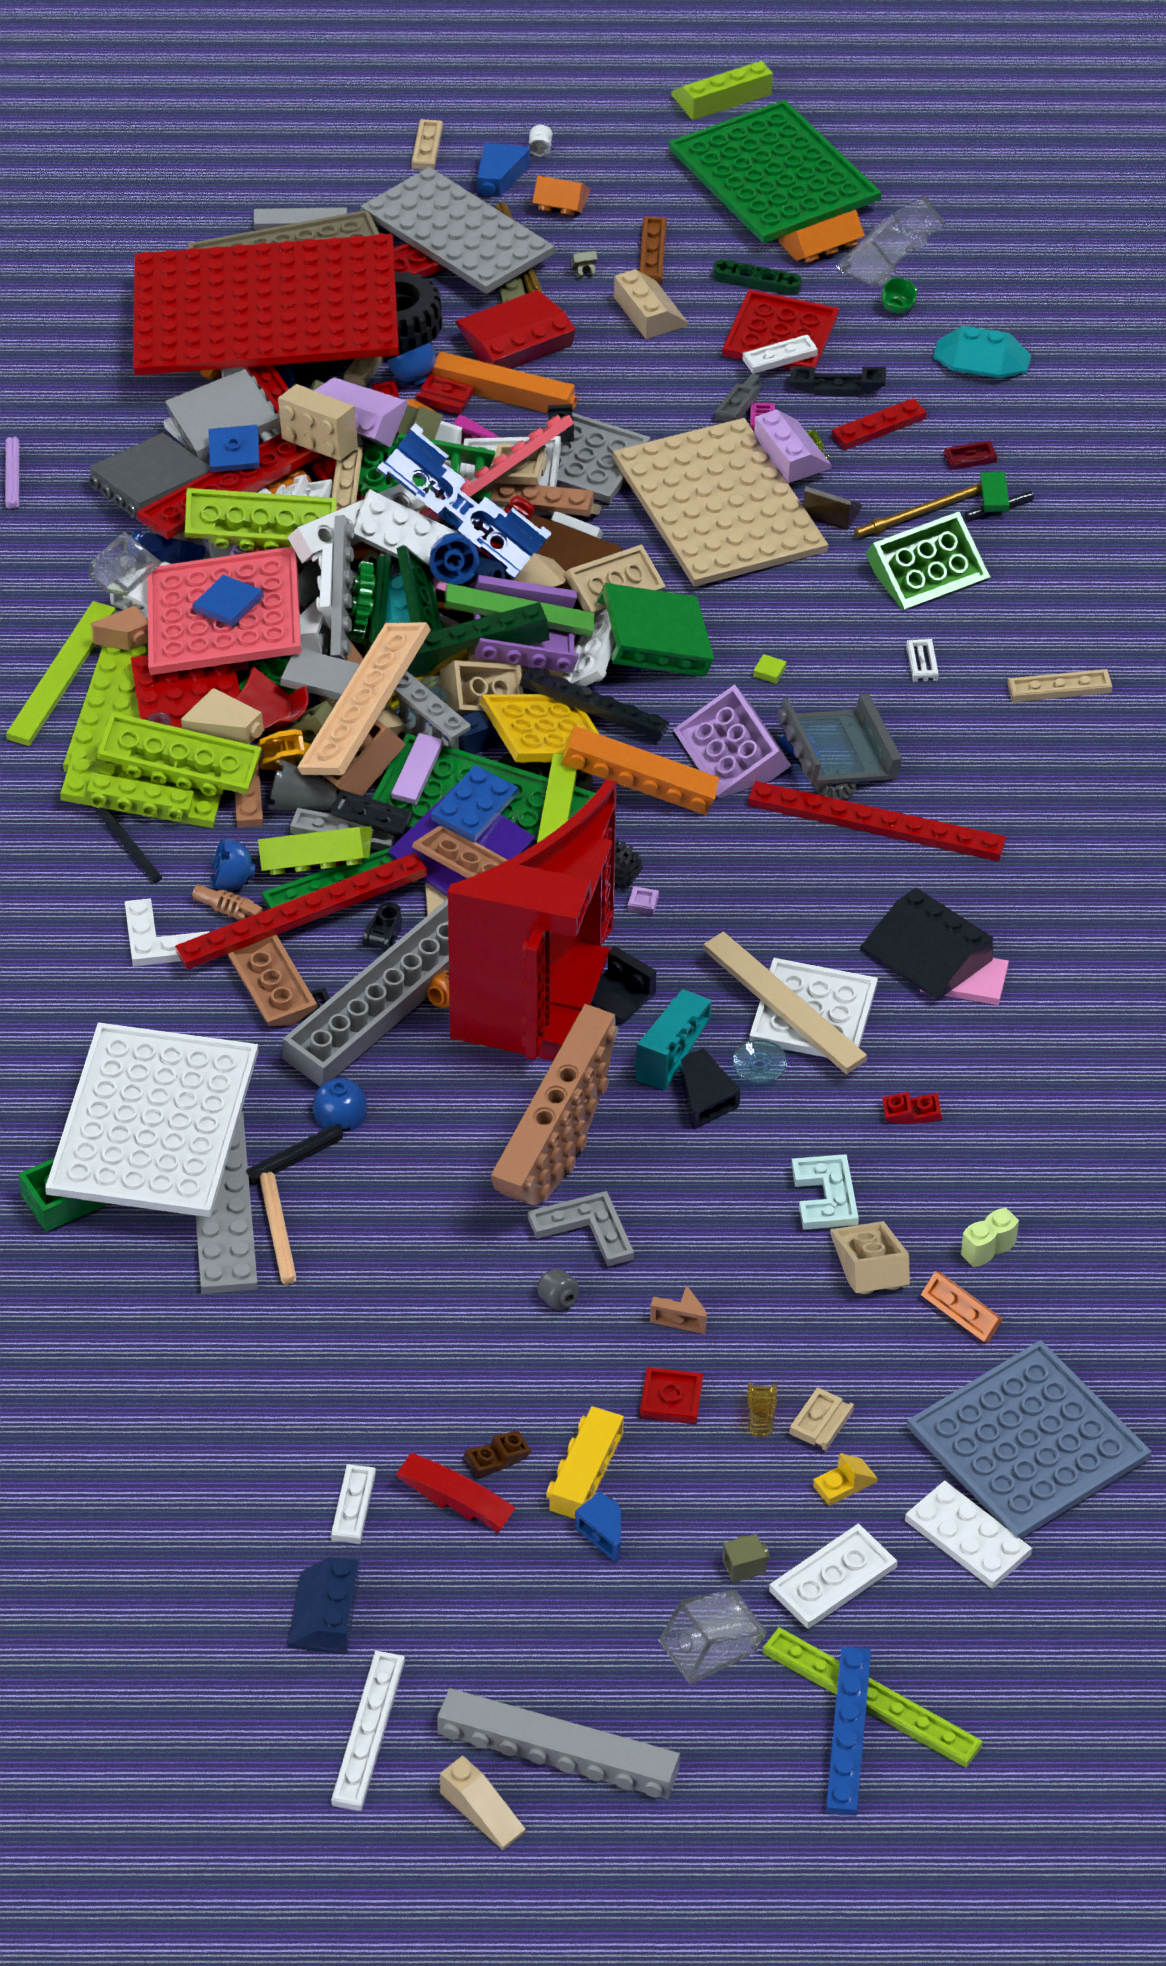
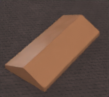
(457, 852)
(273, 982)

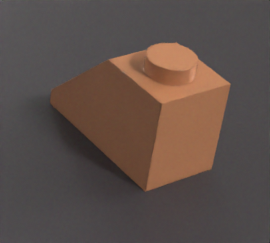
(121, 630)

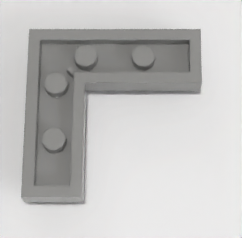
(584, 1211)

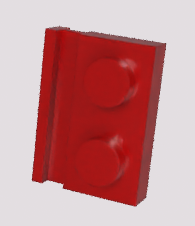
(445, 394)

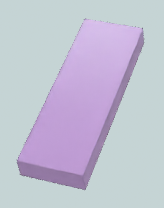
(417, 768)

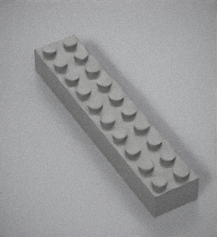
(370, 1002)

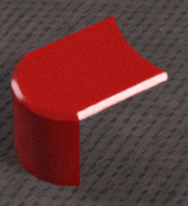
(275, 704)

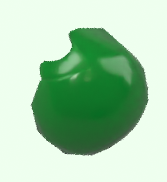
(898, 295)

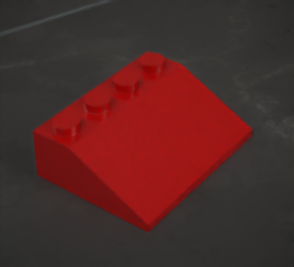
(518, 330)

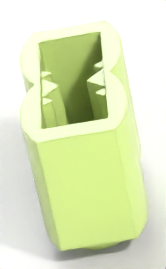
(989, 1237)

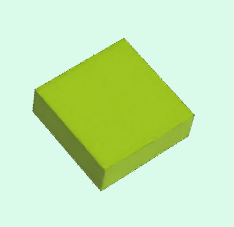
(769, 669)

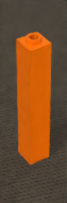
(505, 383)

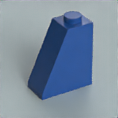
(501, 168)

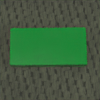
(994, 491)

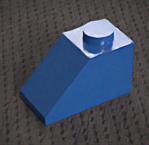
(601, 1524)

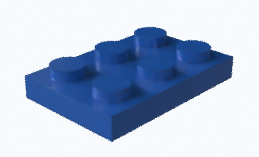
(474, 803)

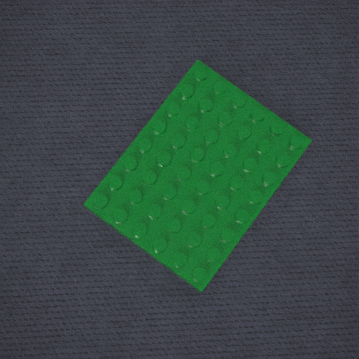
(774, 171)

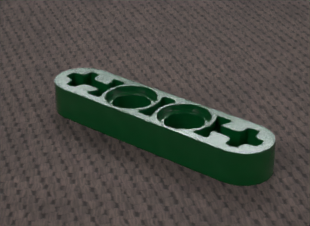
(724, 272)

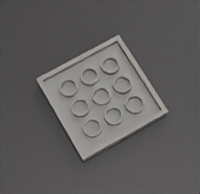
(589, 460)

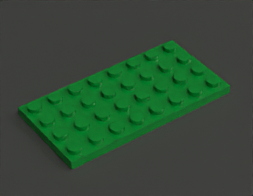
(453, 765)

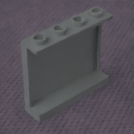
(146, 473)

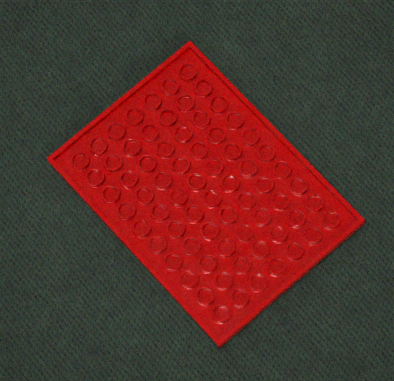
(264, 304)

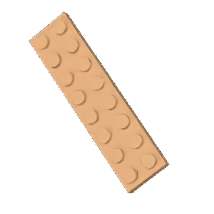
(363, 699)

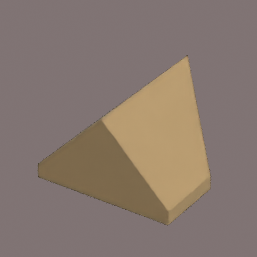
(541, 571)

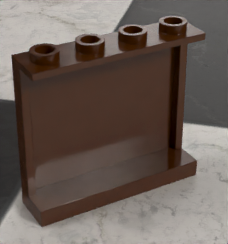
(571, 548)

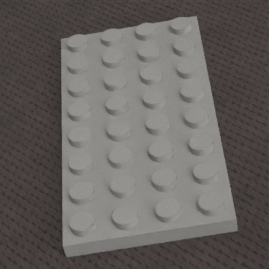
(458, 230)

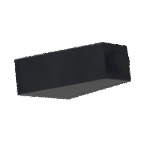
(707, 1088)

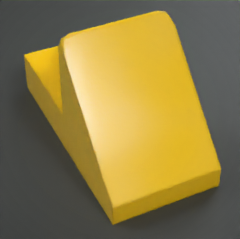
(845, 1480)

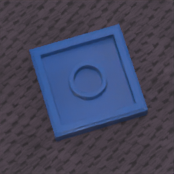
(228, 600)

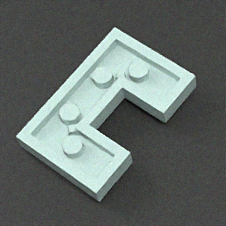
(839, 1204)

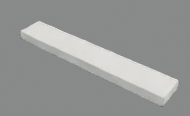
(368, 1731)

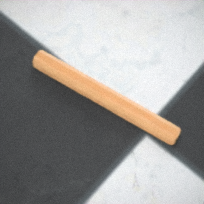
(278, 1228)

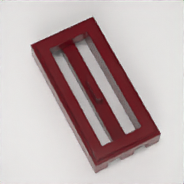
(970, 455)

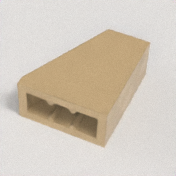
(224, 718)

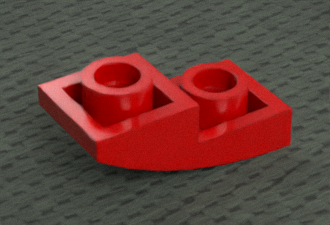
(904, 1109)

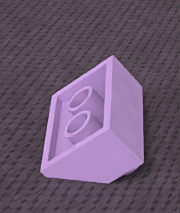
(789, 446)

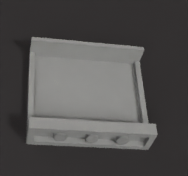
(221, 404)

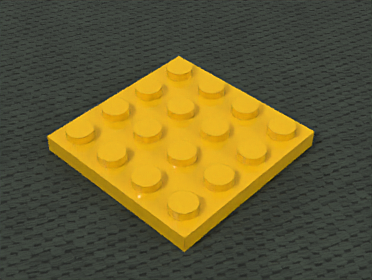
(533, 724)

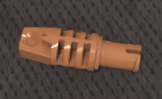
(226, 902)

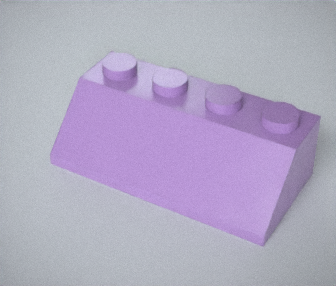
(375, 412)

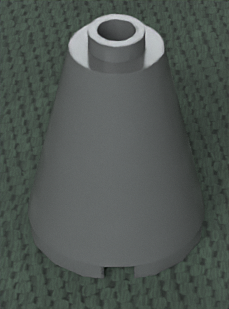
(294, 791)

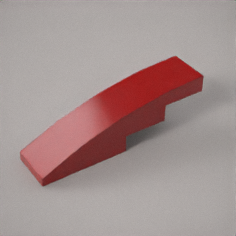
(457, 1491)

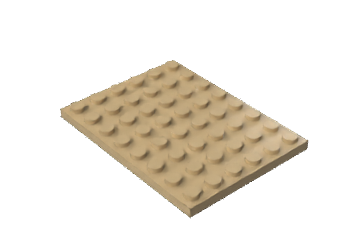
(719, 502)

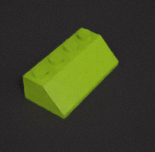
(725, 90)
(315, 848)

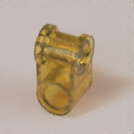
(762, 1406)

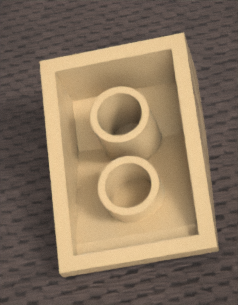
(469, 680)
(871, 1257)

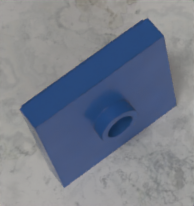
(234, 448)

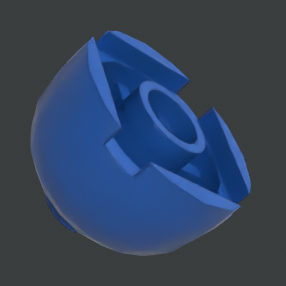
(414, 364)
(453, 558)
(231, 866)
(340, 1103)

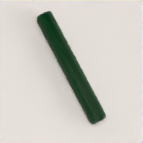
(380, 596)

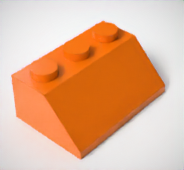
(823, 237)

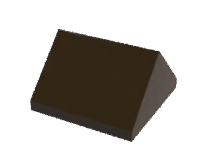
(830, 508)

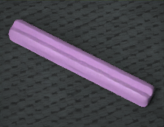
(12, 473)

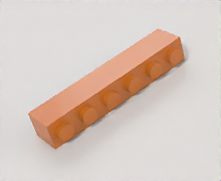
(640, 770)

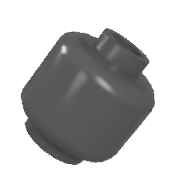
(558, 1289)

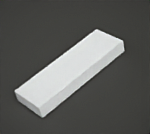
(780, 354)
(353, 1504)

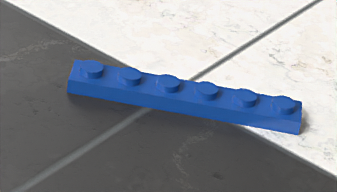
(848, 1731)

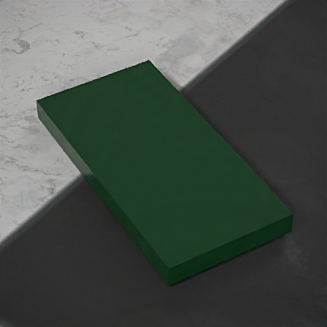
(419, 589)

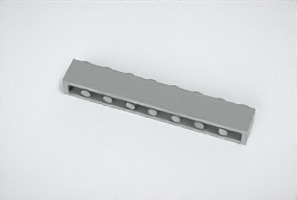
(558, 1743)

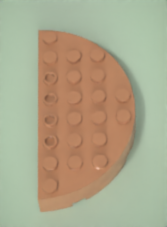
(560, 1112)

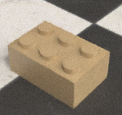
(318, 422)

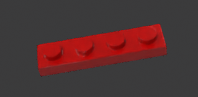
(879, 424)

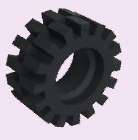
(626, 865)

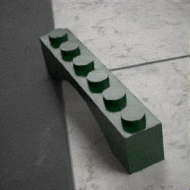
(519, 626)

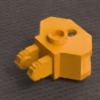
(282, 745)

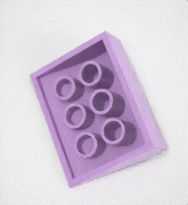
(732, 743)

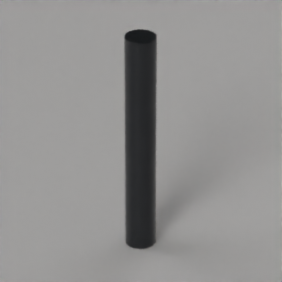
(1013, 501)

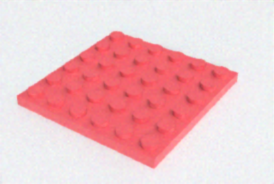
(189, 640)

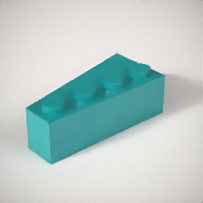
(671, 1039)

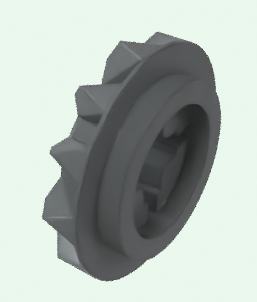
(842, 790)

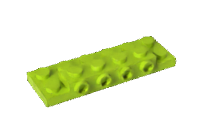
(250, 517)
(178, 755)
(111, 788)

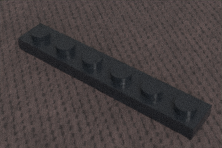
(594, 703)

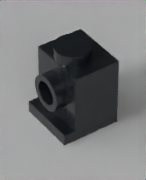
(562, 410)

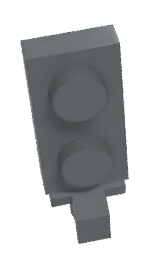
(739, 399)

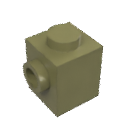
(745, 1557)

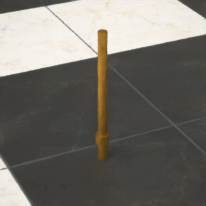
(878, 525)

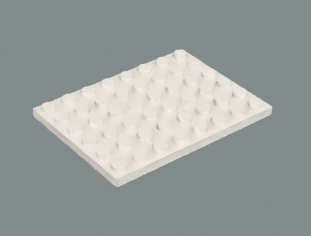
(153, 1120)

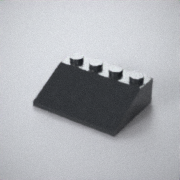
(928, 944)

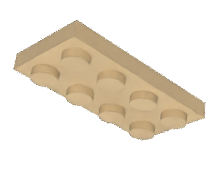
(624, 568)

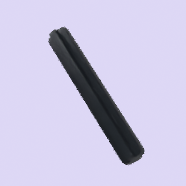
(295, 1153)

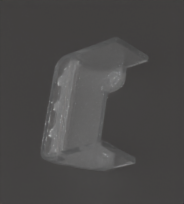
(878, 252)

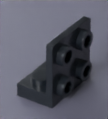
(624, 985)

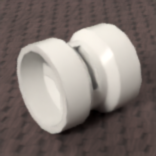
(540, 140)

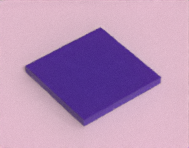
(500, 837)

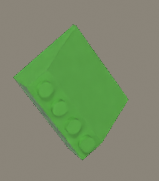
(927, 561)

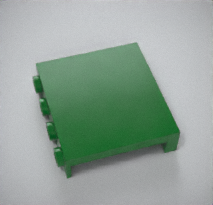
(657, 630)

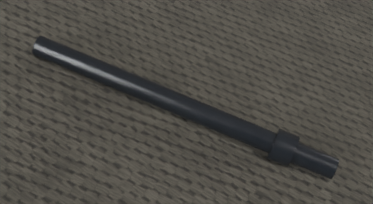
(129, 844)

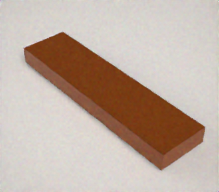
(653, 247)

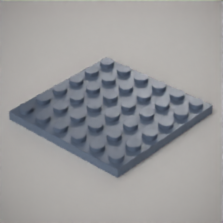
(1029, 1439)

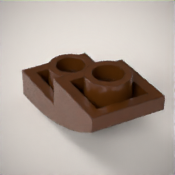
(501, 1453)

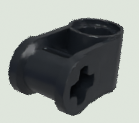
(384, 926)

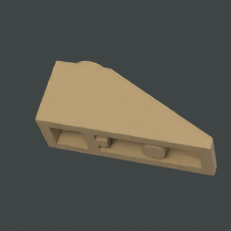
(479, 1802)

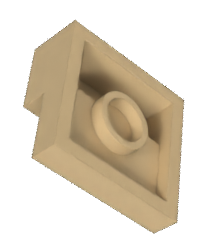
(526, 471)

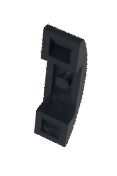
(837, 385)

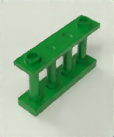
(458, 454)

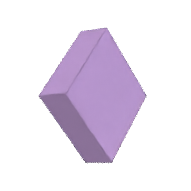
(643, 900)

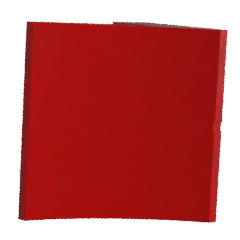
(533, 936)

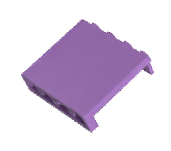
(553, 654)

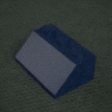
(325, 1606)

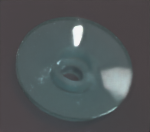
(759, 1061)

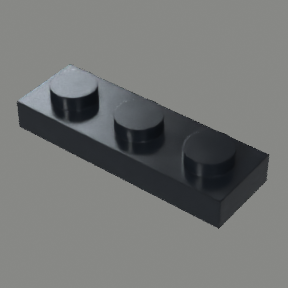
(372, 813)

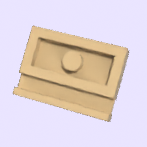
(821, 1418)

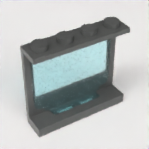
(841, 743)

